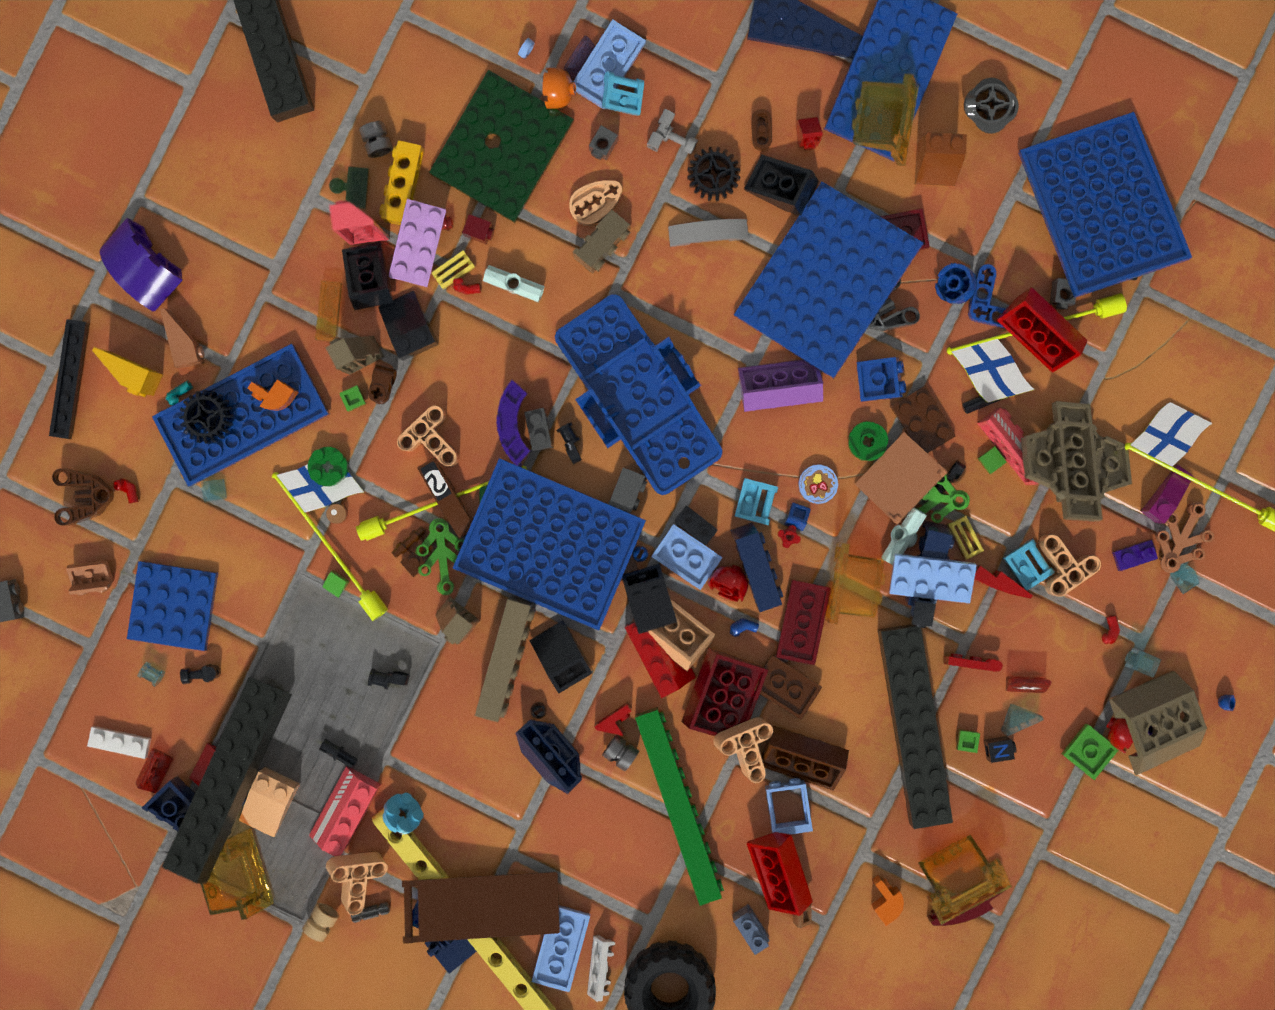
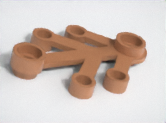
(1181, 539)

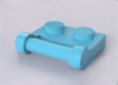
(622, 100)
(750, 498)
(1023, 567)

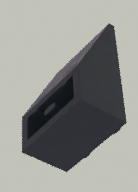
(649, 598)
(561, 656)

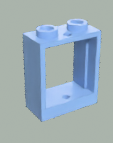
(793, 827)

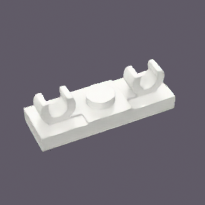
(599, 968)

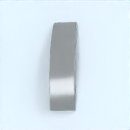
(708, 231)

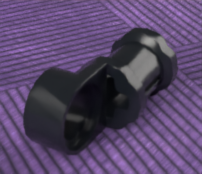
(570, 438)
(953, 474)
(384, 679)

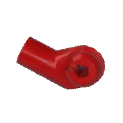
(466, 289)
(128, 488)
(1113, 632)

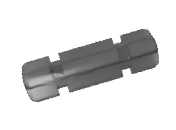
(371, 912)

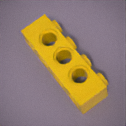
(400, 153)

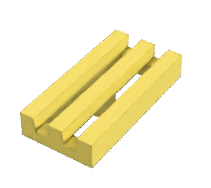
(453, 260)
(958, 523)

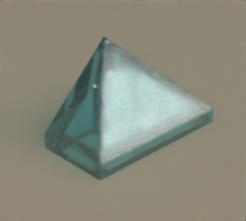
(1019, 719)

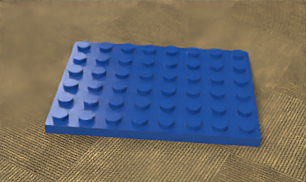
(1104, 205)
(828, 279)
(549, 544)

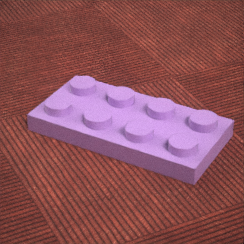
(417, 243)

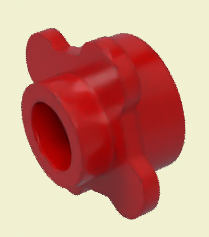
(794, 537)

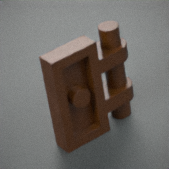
(412, 560)

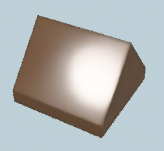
(805, 919)

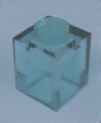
(1142, 662)

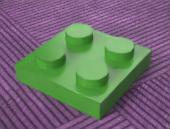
(1090, 751)

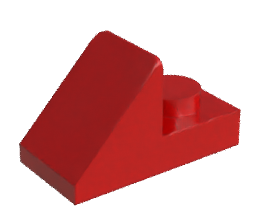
(609, 723)

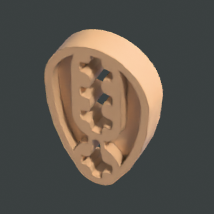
(586, 194)

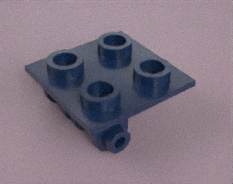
(450, 952)

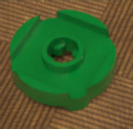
(862, 451)
(321, 457)

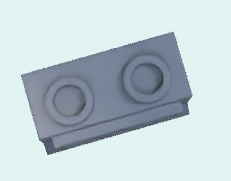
(751, 929)

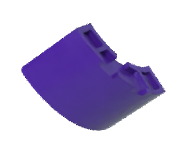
(137, 267)
(508, 423)

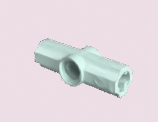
(502, 278)
(904, 535)

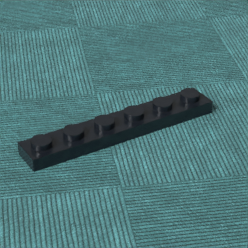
(68, 379)

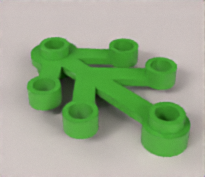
(935, 497)
(440, 553)

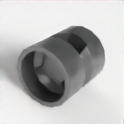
(376, 142)
(620, 752)

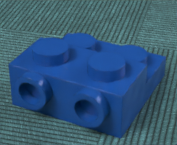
(880, 379)

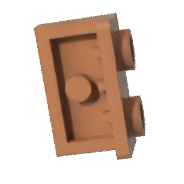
(89, 577)

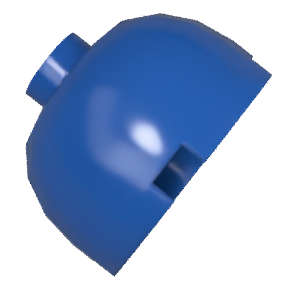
(956, 283)

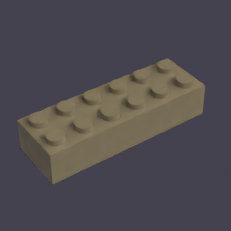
(504, 659)

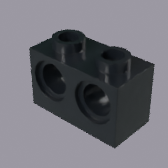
(696, 525)

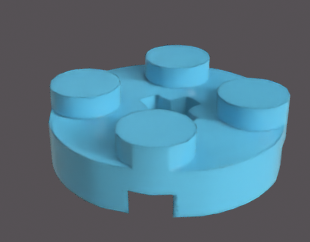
(411, 808)

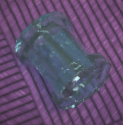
(151, 674)

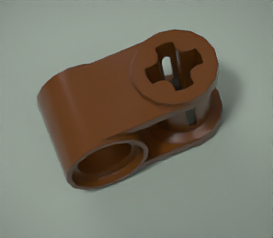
(382, 381)

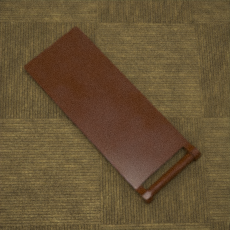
(483, 907)

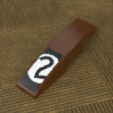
(445, 496)

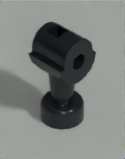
(207, 673)

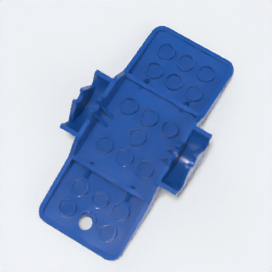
(638, 393)

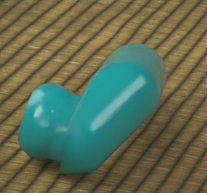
(172, 396)

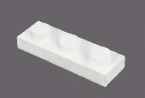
(119, 742)

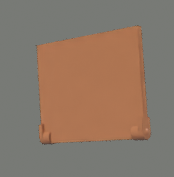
(901, 478)

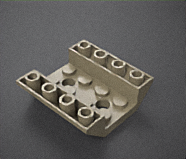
(1160, 705)

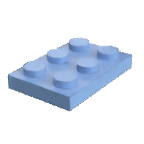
(686, 557)

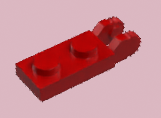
(973, 663)

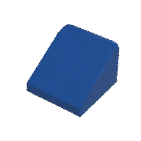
(797, 516)

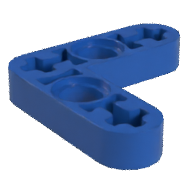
(984, 304)

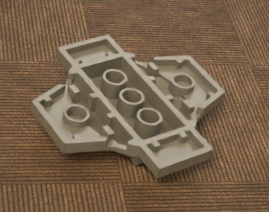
(1076, 461)

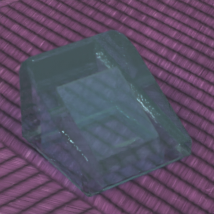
(213, 490)
(1185, 578)

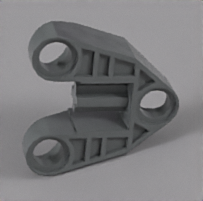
(895, 320)

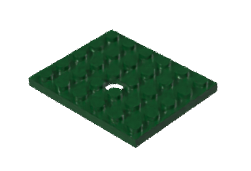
(508, 173)

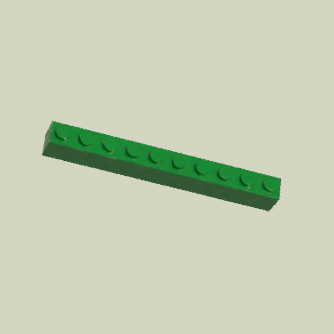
(678, 806)

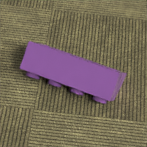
(780, 385)

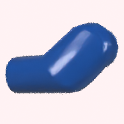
(742, 625)

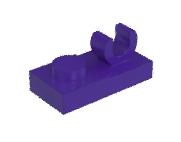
(1135, 555)

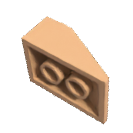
(684, 639)
(268, 801)

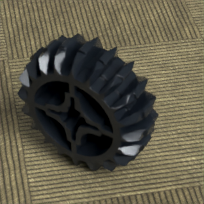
(707, 176)
(209, 424)

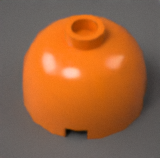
(558, 88)

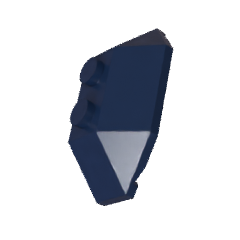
(550, 754)

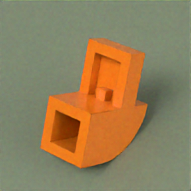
(277, 398)
(890, 904)

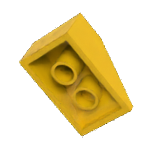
(130, 374)

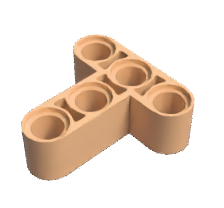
(427, 437)
(1064, 570)
(746, 744)
(354, 872)

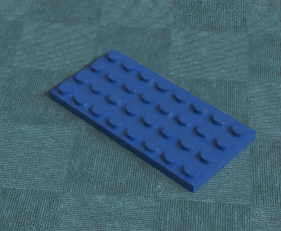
(897, 41)
(253, 425)

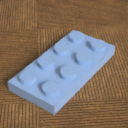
(613, 53)
(932, 578)
(561, 951)

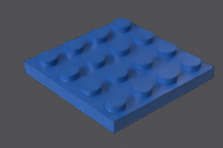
(172, 605)

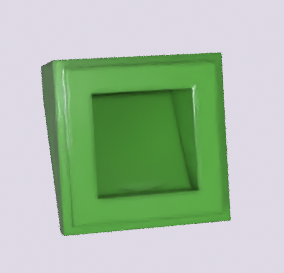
(335, 583)

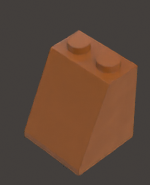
(940, 158)

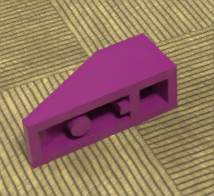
(1167, 497)

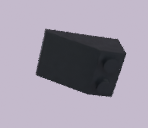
(782, 184)
(367, 276)
(407, 326)

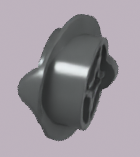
(990, 125)

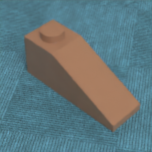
(183, 346)

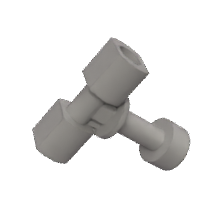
(665, 132)

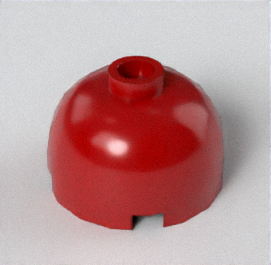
(730, 582)
(1119, 734)

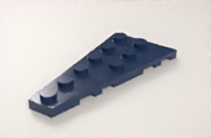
(800, 27)

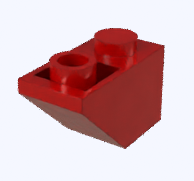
(808, 133)

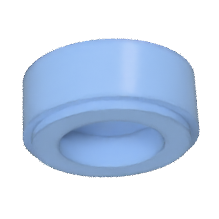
(526, 48)

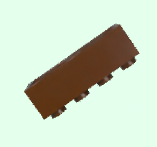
(804, 758)

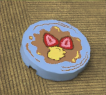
(818, 484)

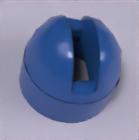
(636, 551)
(1227, 702)

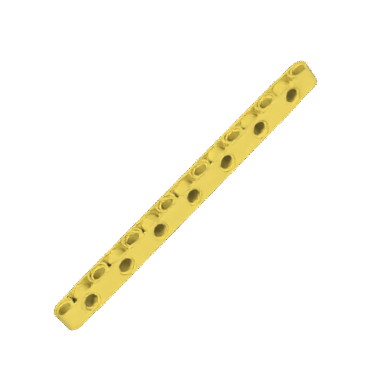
(506, 968)

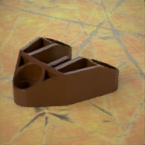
(82, 513)

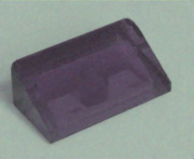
(579, 57)

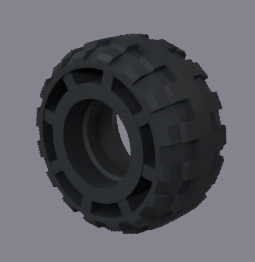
(670, 958)

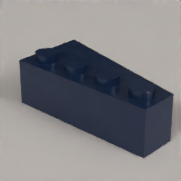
(934, 544)
(756, 567)
(171, 803)

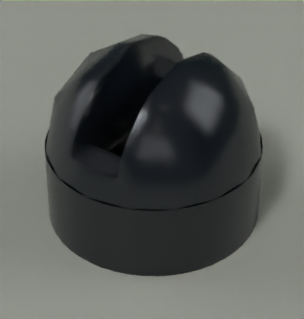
(535, 707)

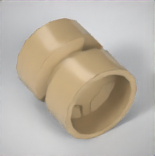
(319, 925)

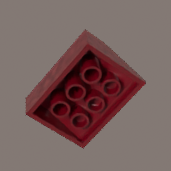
(723, 693)

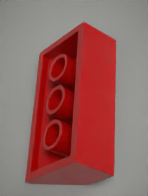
(1042, 330)
(663, 670)
(780, 873)

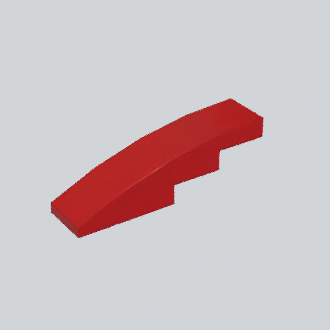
(999, 582)

